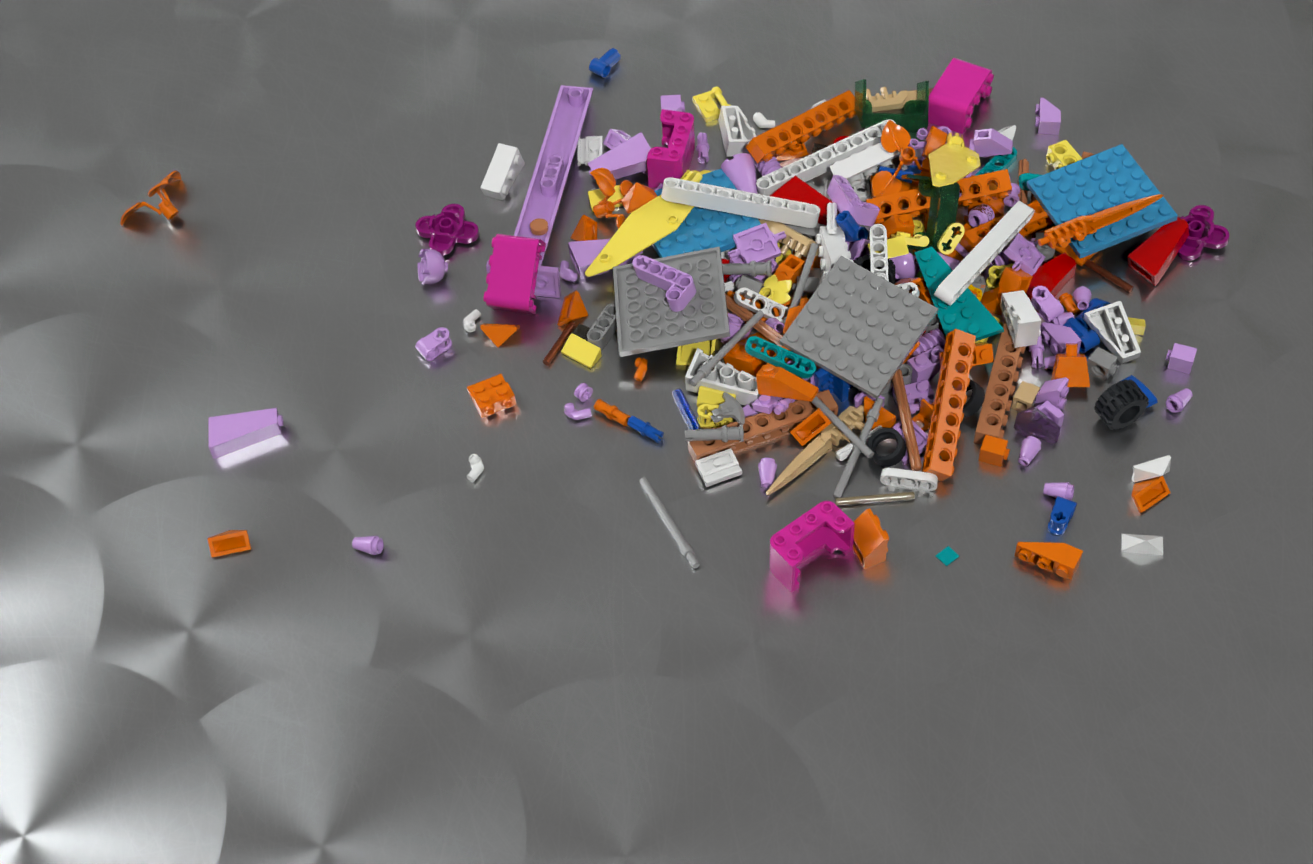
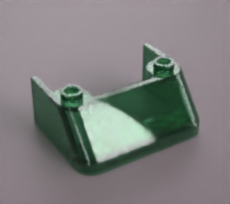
(914, 113)
(941, 211)

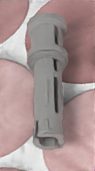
(753, 268)
(724, 434)

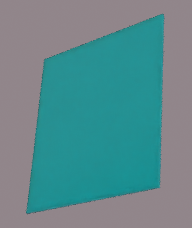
(947, 555)

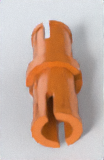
(611, 412)

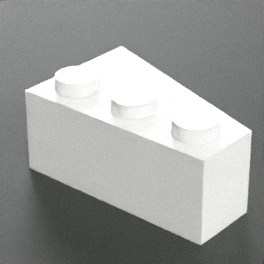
(735, 130)
(502, 171)
(1020, 318)
(1114, 331)

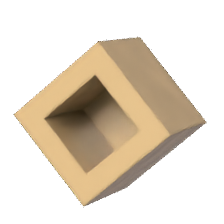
(1025, 396)

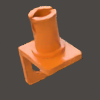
(925, 414)

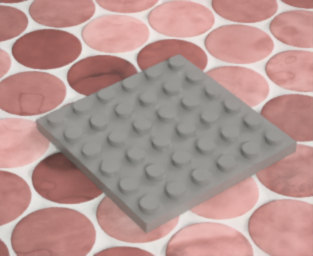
(644, 314)
(859, 327)

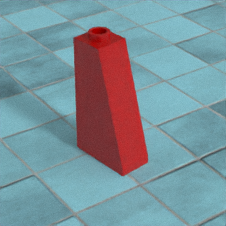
(800, 191)
(1159, 250)
(1053, 275)

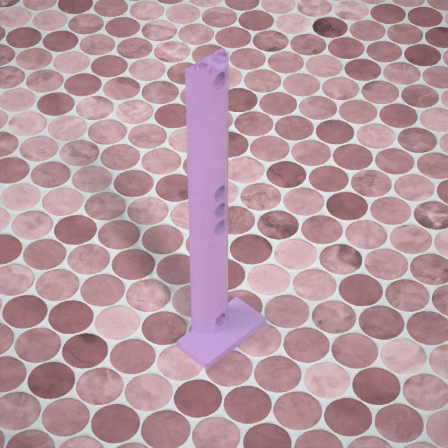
(551, 176)

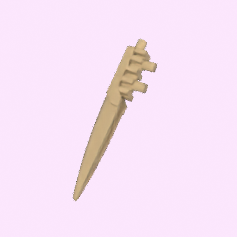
(890, 102)
(793, 240)
(822, 444)

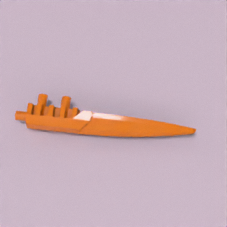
(1089, 224)

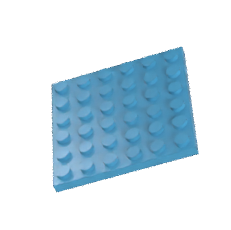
(1097, 185)
(705, 227)

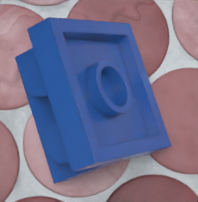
(825, 380)

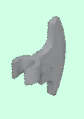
(728, 409)

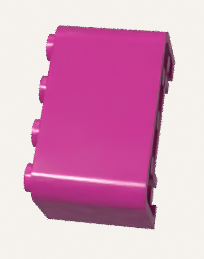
(957, 94)
(676, 159)
(513, 273)
(816, 529)

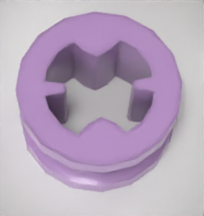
(583, 392)

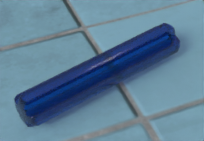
(685, 409)

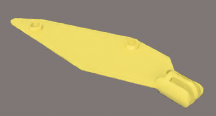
(952, 161)
(642, 230)

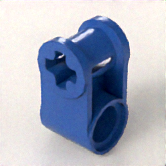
(1061, 515)

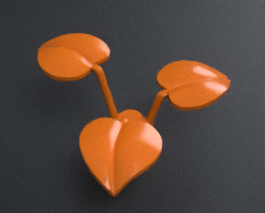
(893, 139)
(606, 183)
(165, 207)

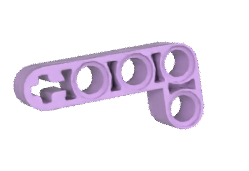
(847, 200)
(678, 284)

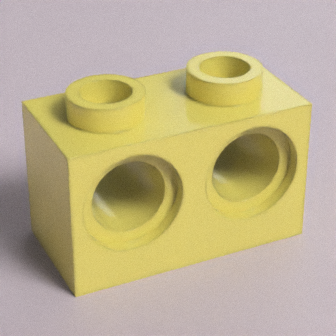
(1062, 154)

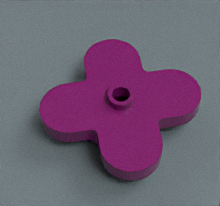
(447, 229)
(1202, 233)

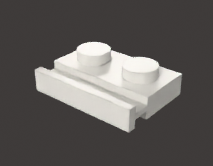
(589, 149)
(718, 467)

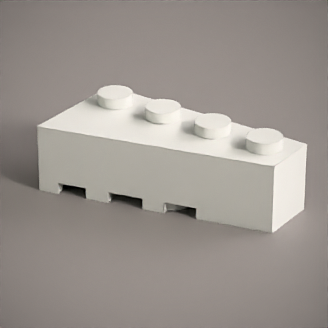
(866, 164)
(831, 248)
(723, 378)

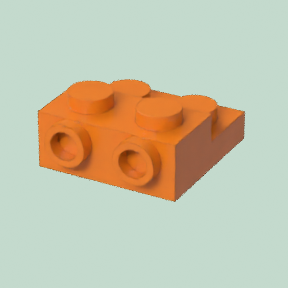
(491, 395)

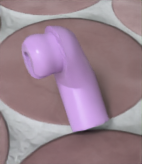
(566, 273)
(576, 414)

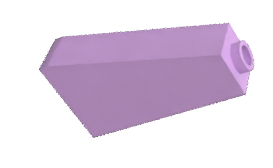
(625, 158)
(585, 252)
(241, 430)

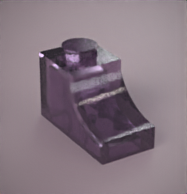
(1036, 424)

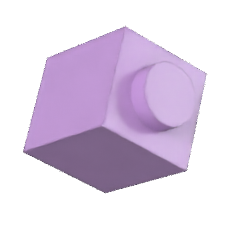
(1181, 358)

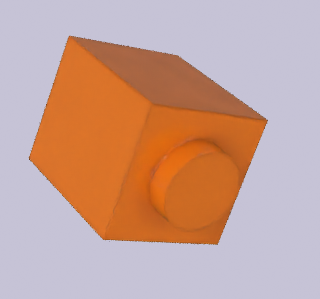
(994, 450)

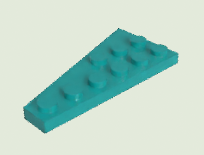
(966, 312)

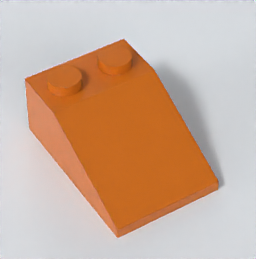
(742, 360)

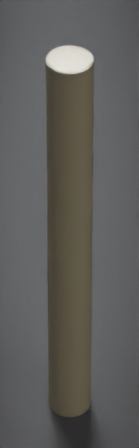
(874, 498)

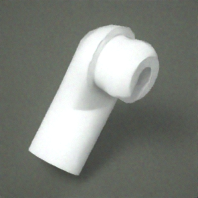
(762, 122)
(469, 321)
(477, 467)

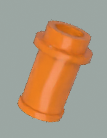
(1066, 300)

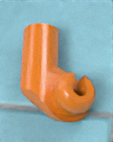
(642, 364)

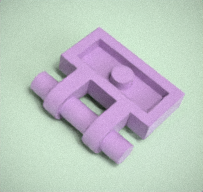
(916, 392)
(767, 404)

